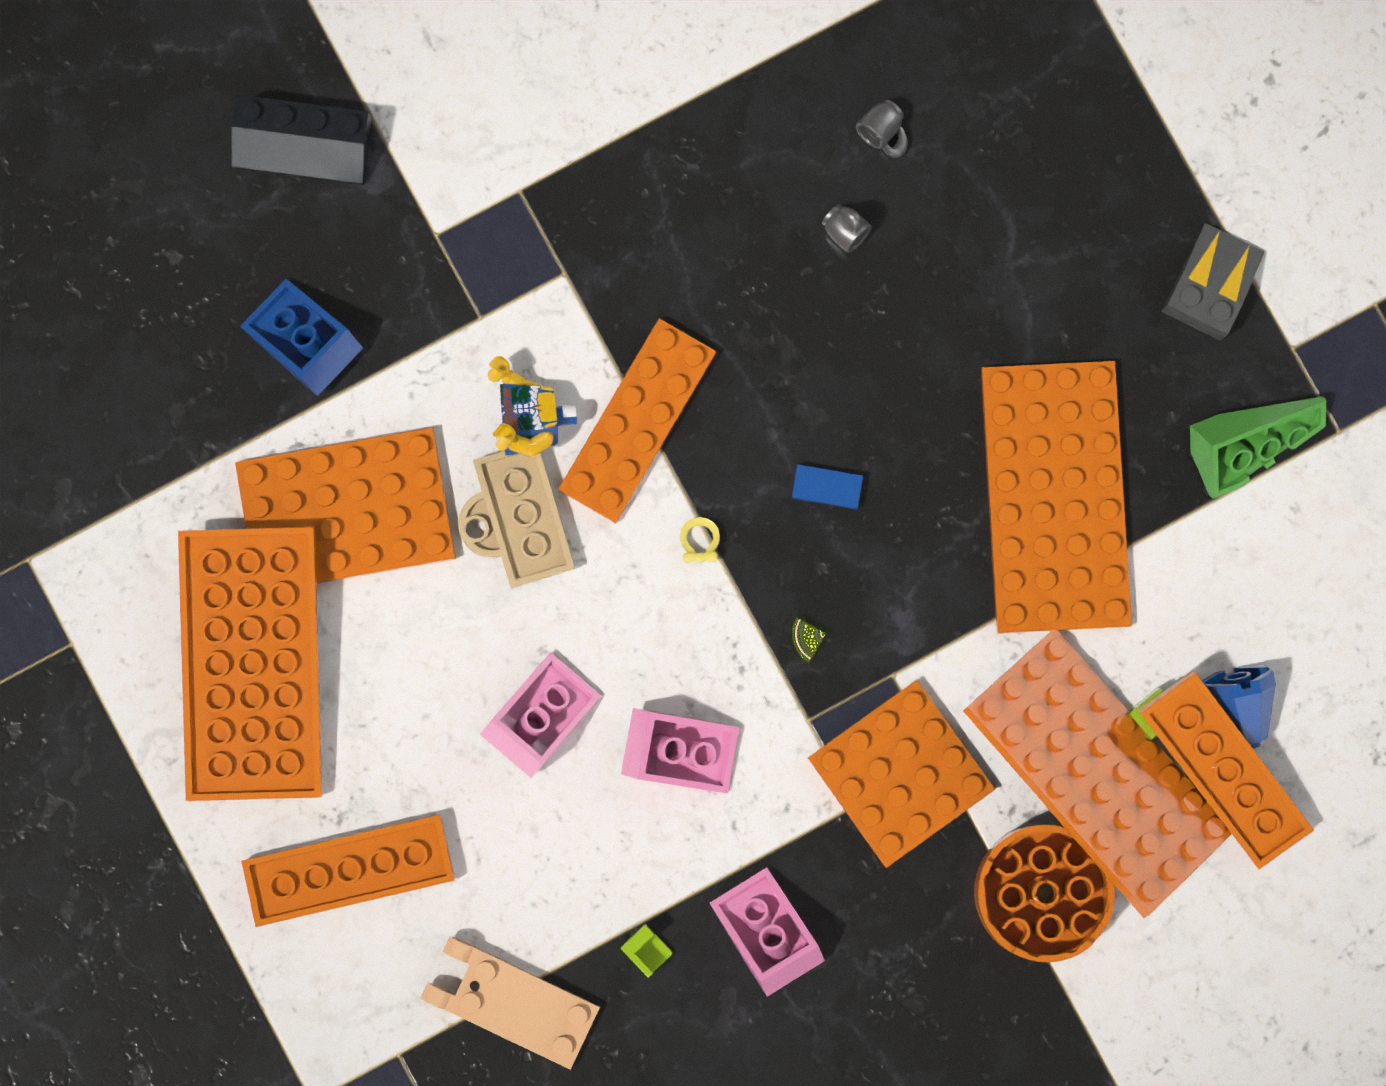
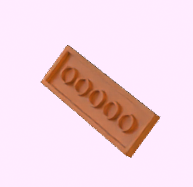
(637, 421)
(1226, 769)
(348, 870)

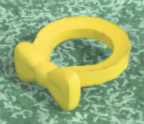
(710, 554)

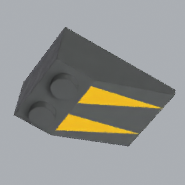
(1213, 282)

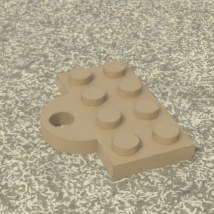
(518, 518)

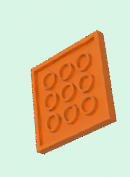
(901, 773)

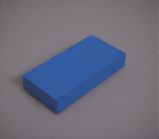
(827, 487)

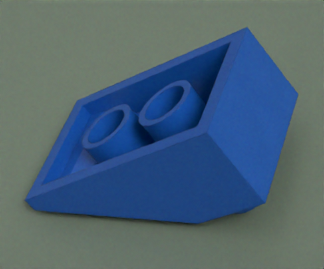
(302, 337)

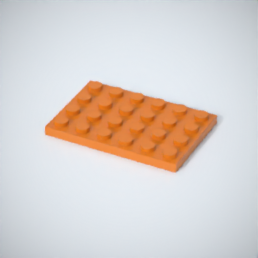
(370, 501)

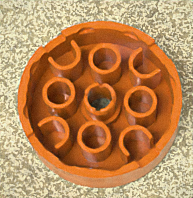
(1009, 903)

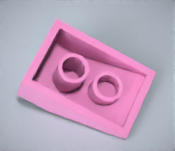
(540, 715)
(680, 751)
(767, 931)

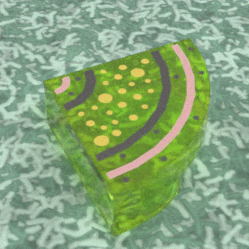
(806, 639)

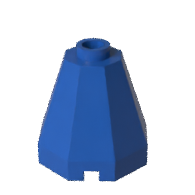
(1246, 699)

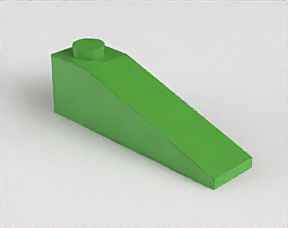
(1242, 441)

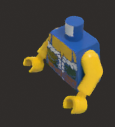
(527, 412)

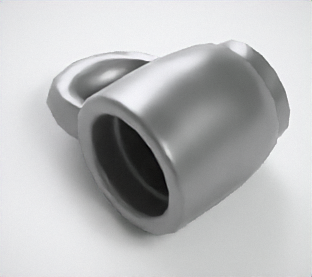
(881, 125)
(846, 227)

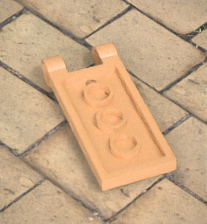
(516, 1005)

